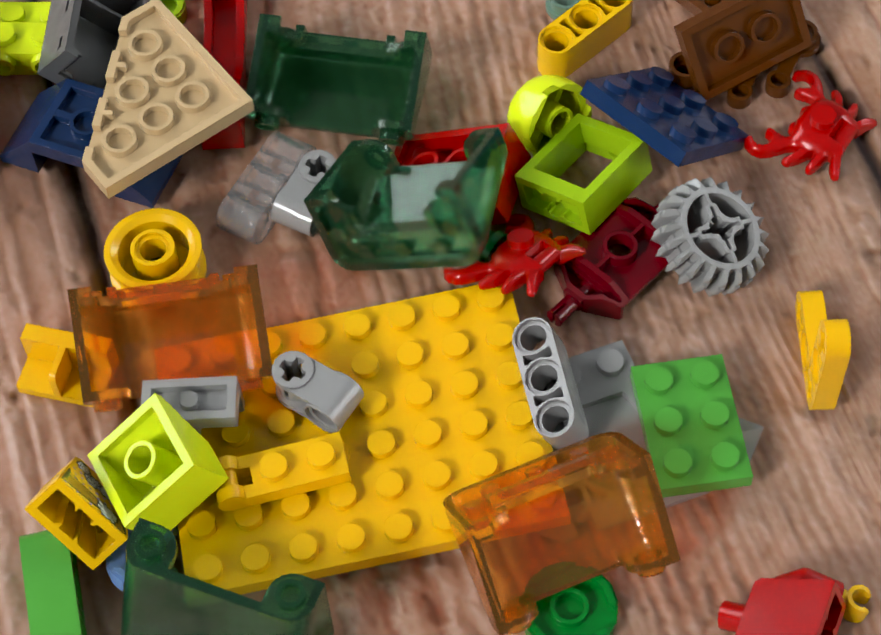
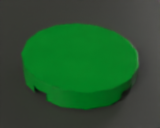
(578, 610)

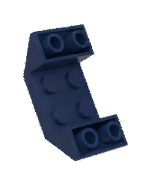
(61, 128)

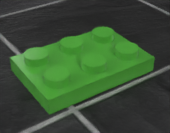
(691, 425)

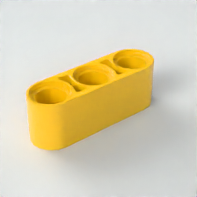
(581, 34)

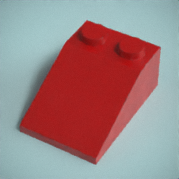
(448, 147)

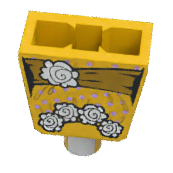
(75, 512)

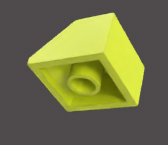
(156, 466)

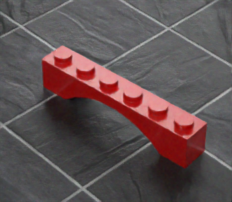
(227, 42)

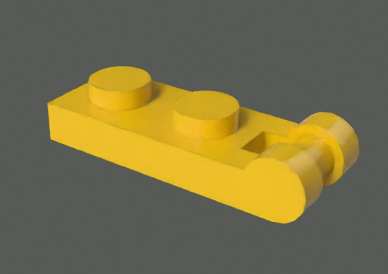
(283, 472)

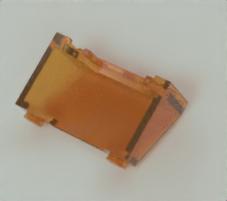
(169, 334)
(560, 525)

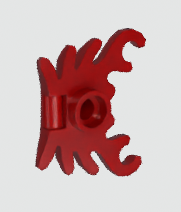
(818, 133)
(518, 259)

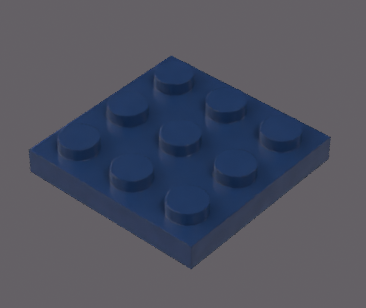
(665, 115)

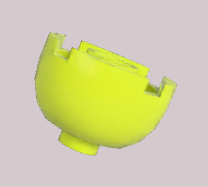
(544, 109)

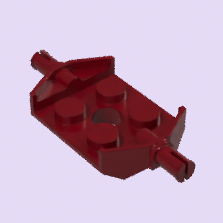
(608, 282)

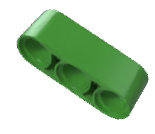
(51, 586)

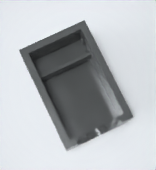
(82, 38)

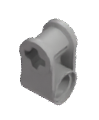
(289, 204)
(315, 390)

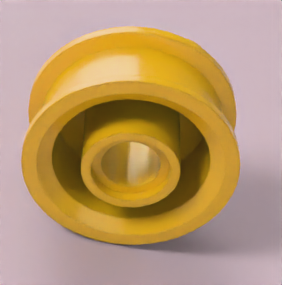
(153, 235)

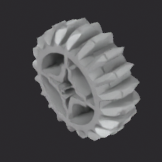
(709, 237)

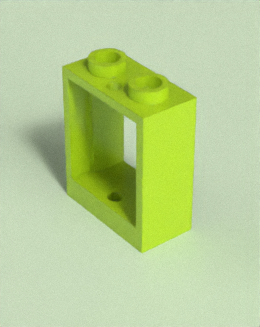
(570, 204)

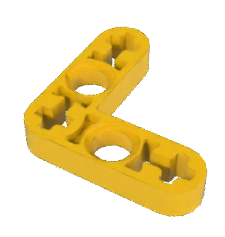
(823, 350)

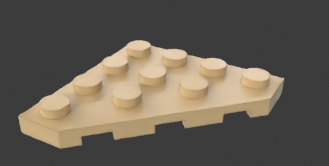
(157, 100)

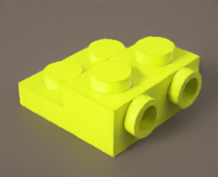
(22, 36)

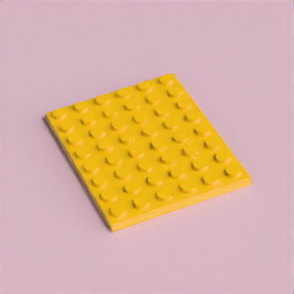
(433, 418)

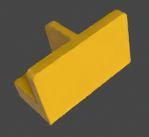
(50, 365)

